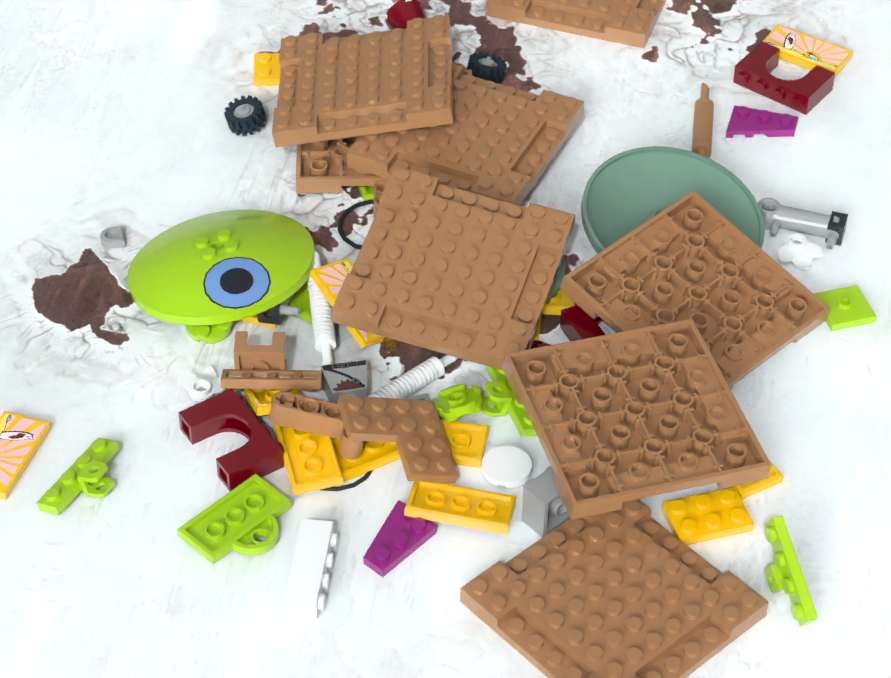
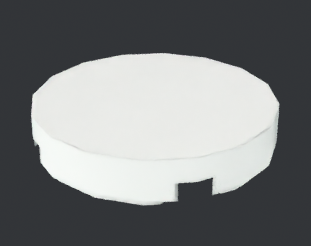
(506, 466)

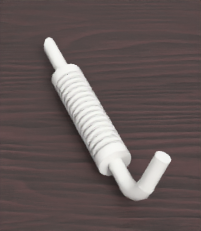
(321, 319)
(415, 378)

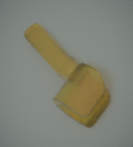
(391, 342)

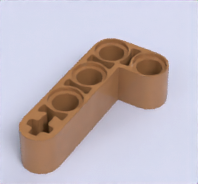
(313, 417)

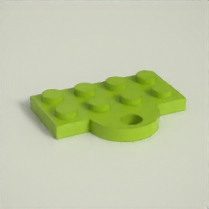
(237, 521)

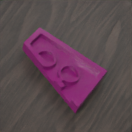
(755, 121)
(397, 540)

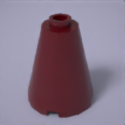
(404, 11)

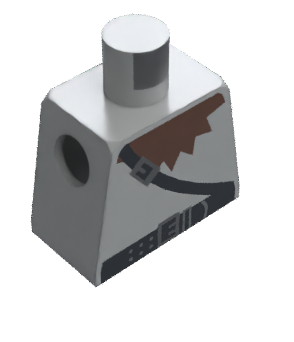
(345, 379)

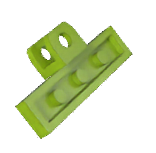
(504, 400)
(83, 475)
(787, 573)

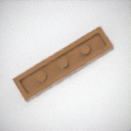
(271, 379)

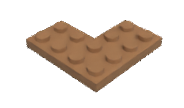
(408, 423)

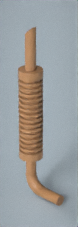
(703, 123)

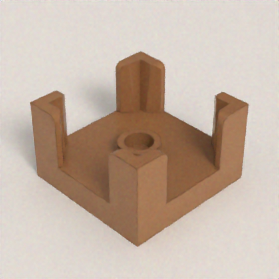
(260, 356)

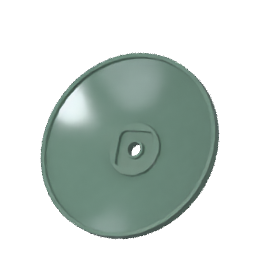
(648, 180)

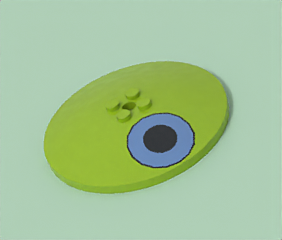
(221, 267)

